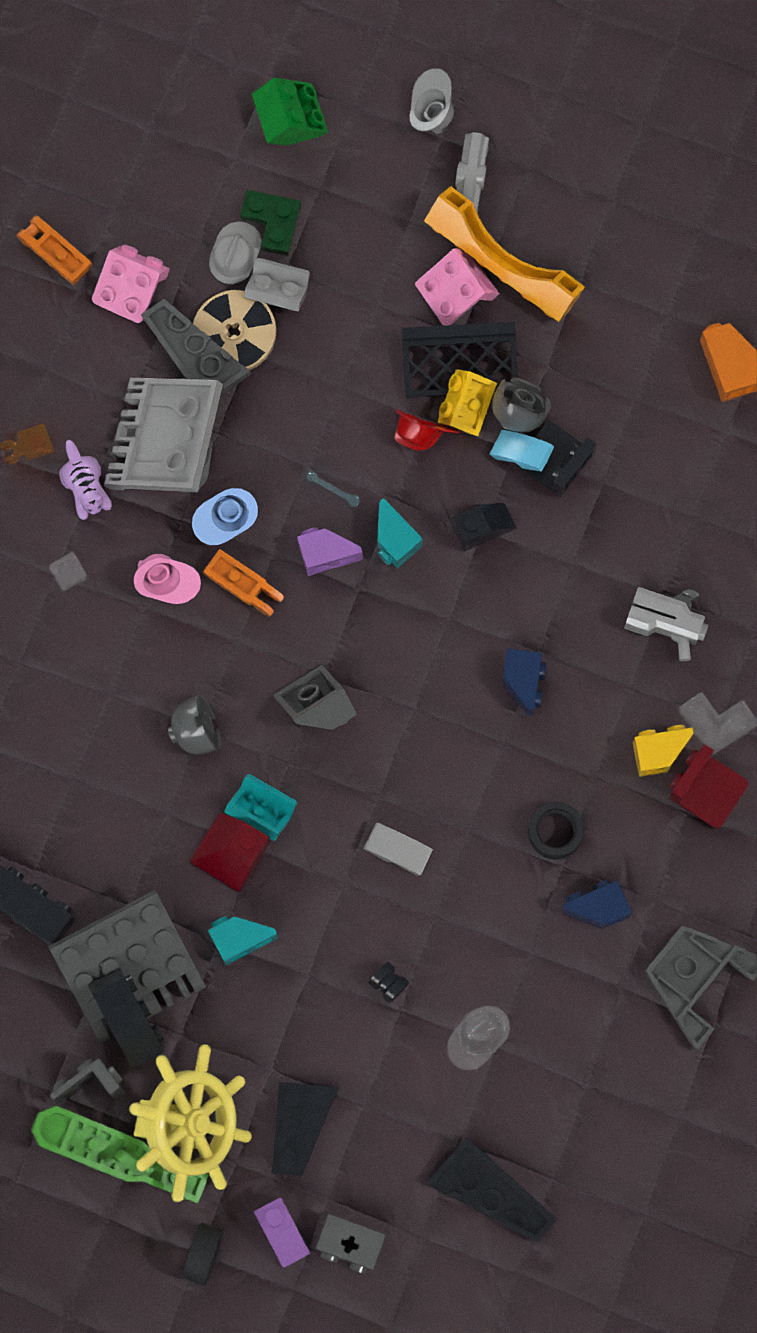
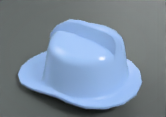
(224, 516)

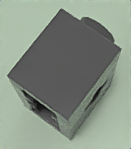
(339, 1230)

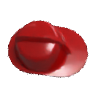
(418, 433)

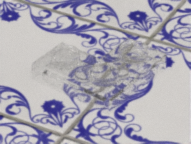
(715, 729)

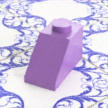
(326, 550)
(281, 1232)

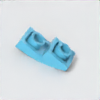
(522, 449)

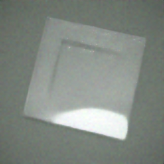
(68, 571)

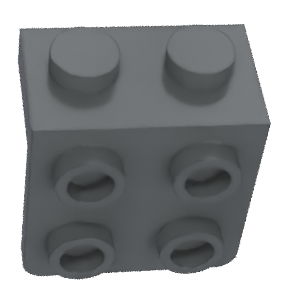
(87, 1073)

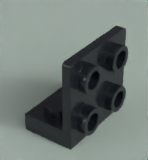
(565, 461)

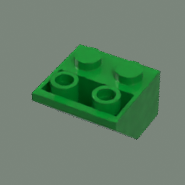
(289, 111)

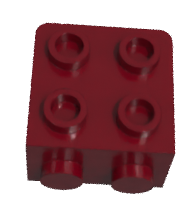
(707, 788)

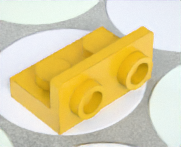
(466, 402)

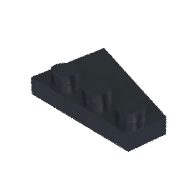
(299, 1121)

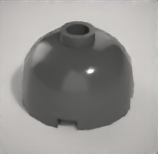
(519, 405)
(193, 727)

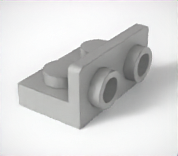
(277, 284)

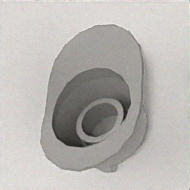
(432, 101)
(235, 252)

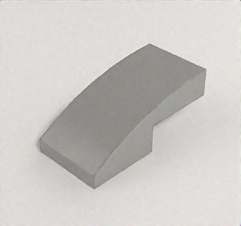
(398, 849)

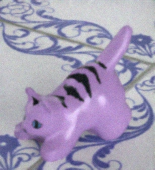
(82, 477)

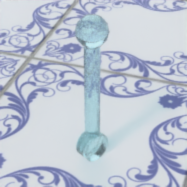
(353, 500)

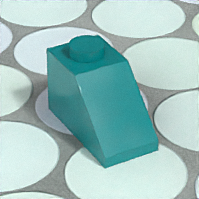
(395, 536)
(239, 937)

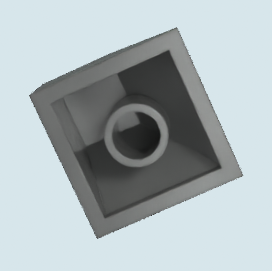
(316, 700)

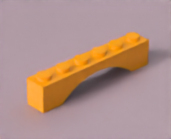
(458, 221)

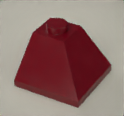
(230, 851)

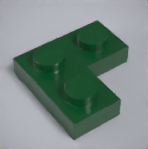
(278, 214)

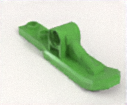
(105, 1150)

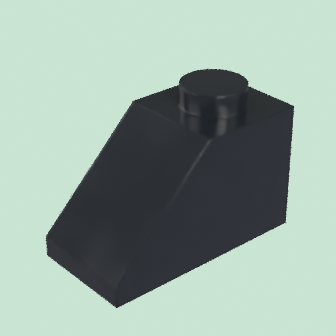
(482, 524)

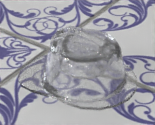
(478, 1037)

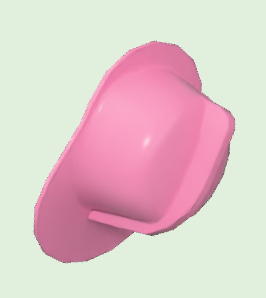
(166, 579)

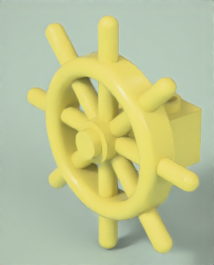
(187, 1123)

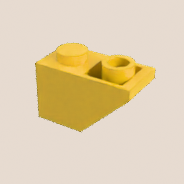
(658, 751)

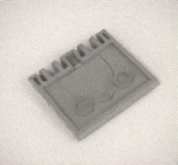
(169, 434)

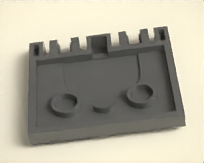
(138, 942)

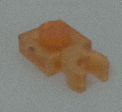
(32, 442)

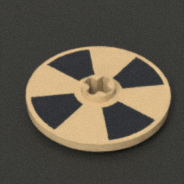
(255, 325)

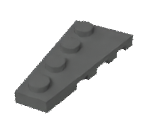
(192, 349)

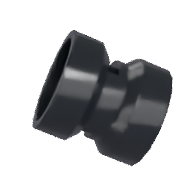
(390, 984)

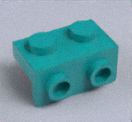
(261, 807)

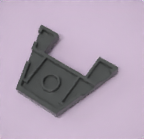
(687, 969)

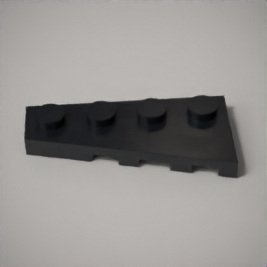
(484, 1185)

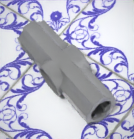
(472, 168)

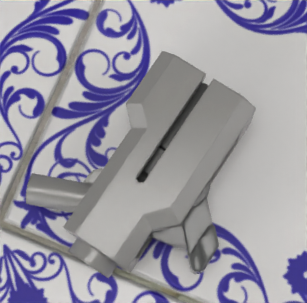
(668, 617)

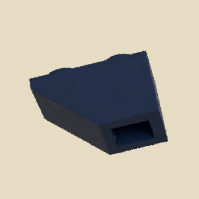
(521, 678)
(600, 907)

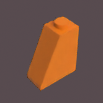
(730, 360)

